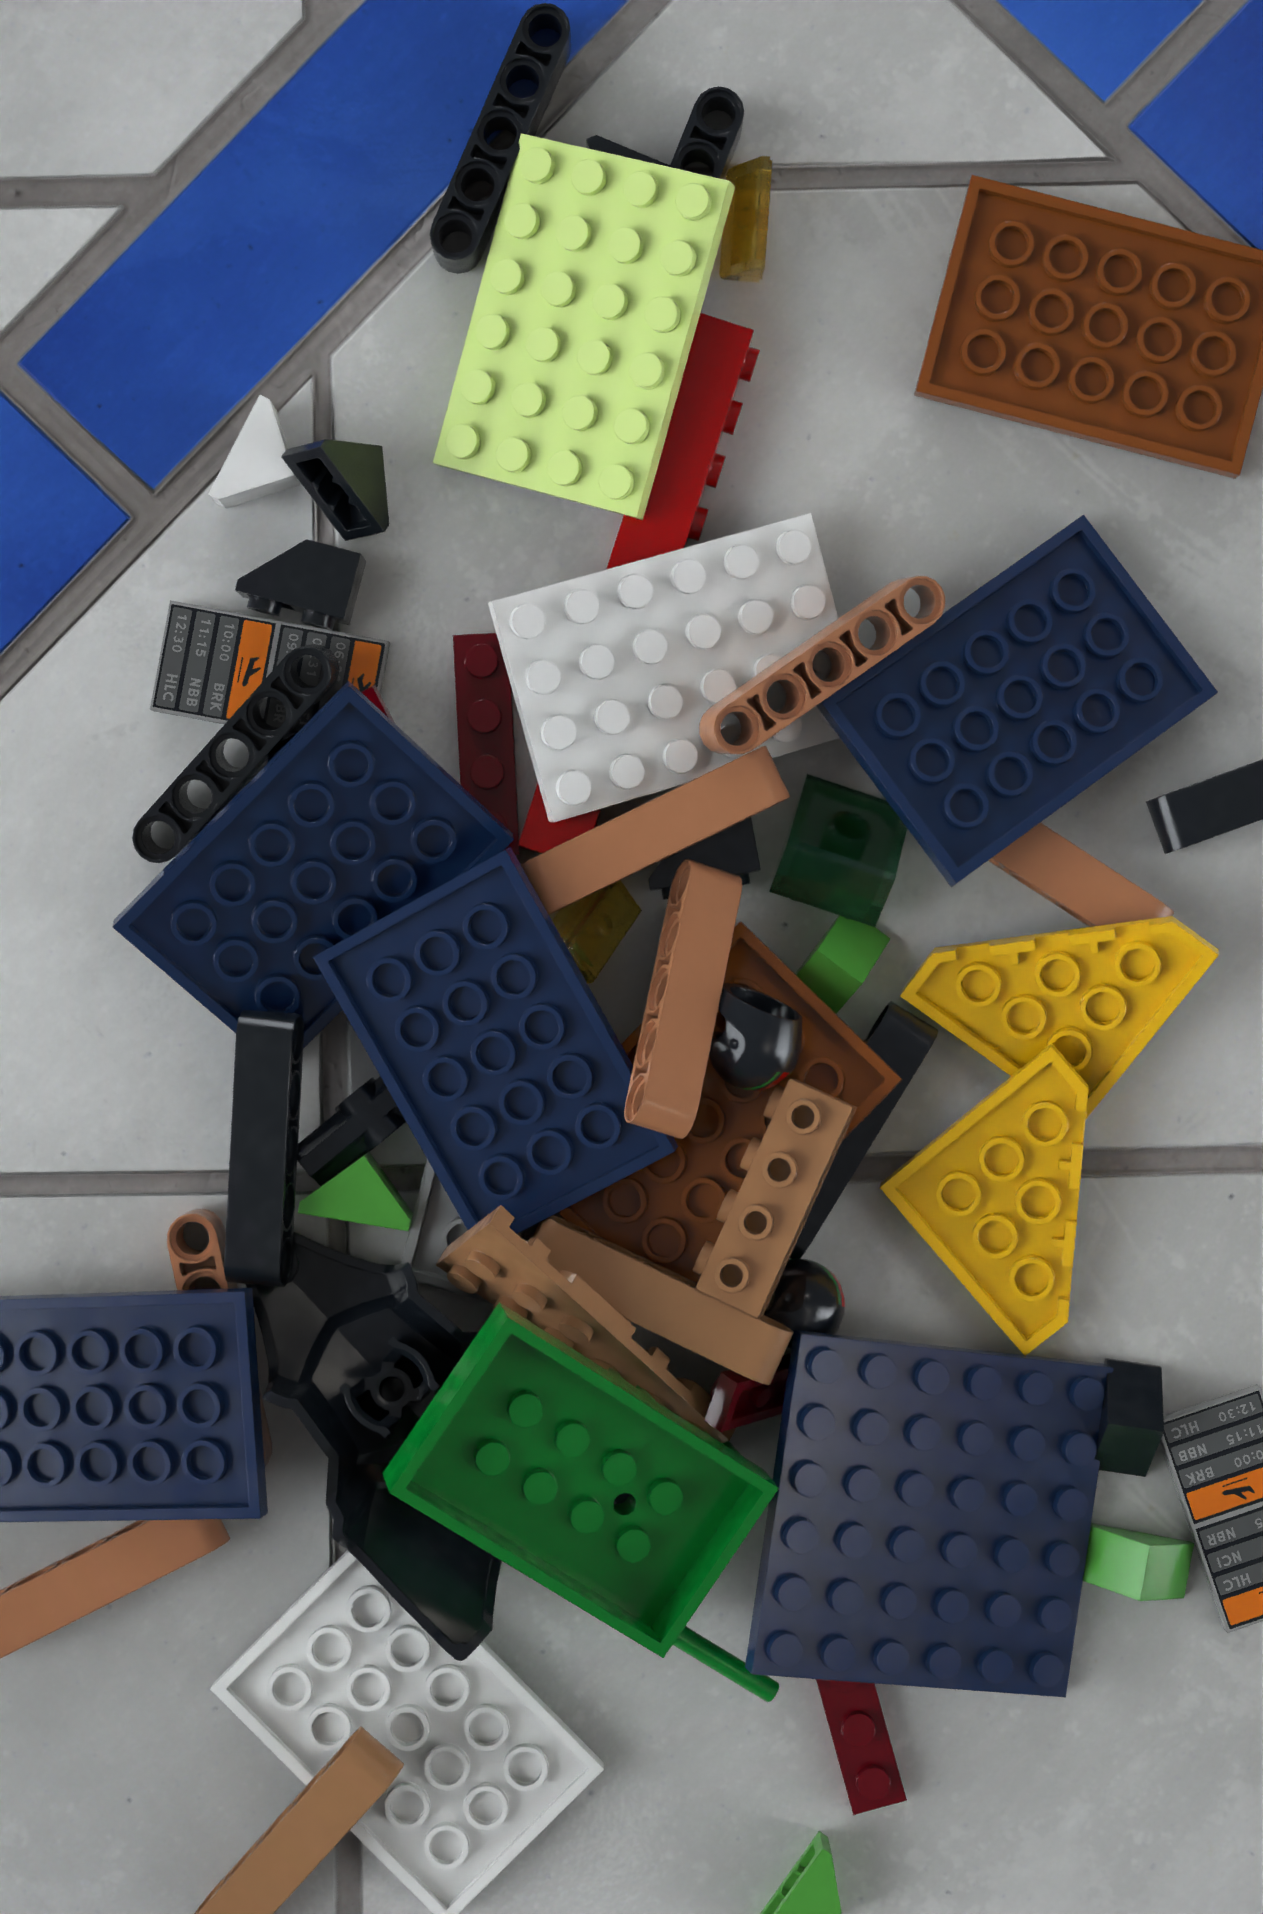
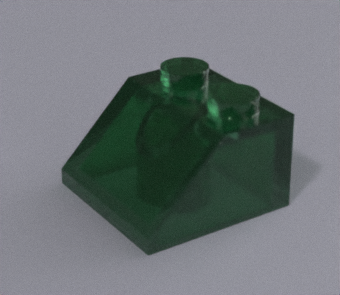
(840, 851)

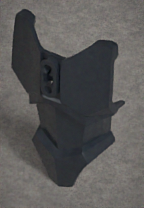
(359, 1368)

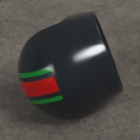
(758, 1040)
(808, 1298)

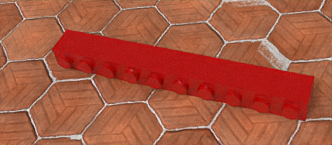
(687, 464)

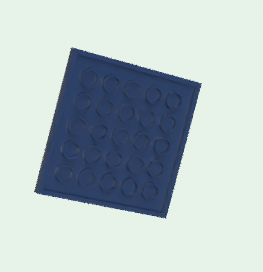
(927, 1516)

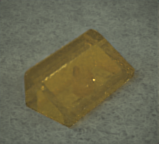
(747, 221)
(596, 927)

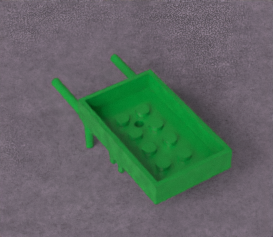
(528, 1467)

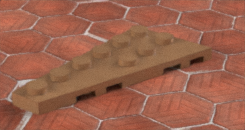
(518, 1274)

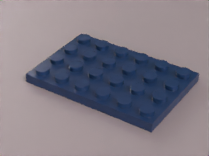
(1017, 700)
(305, 857)
(493, 1046)
(130, 1407)

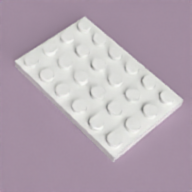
(635, 654)
(474, 1739)

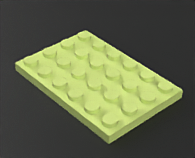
(583, 324)

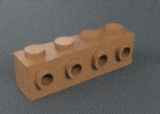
(774, 1197)

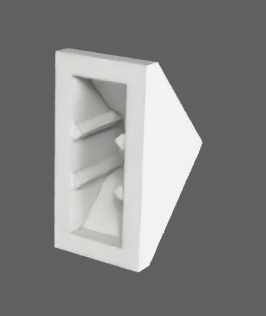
(255, 460)

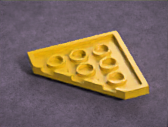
(1082, 989)
(1004, 1196)

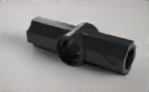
(358, 1125)

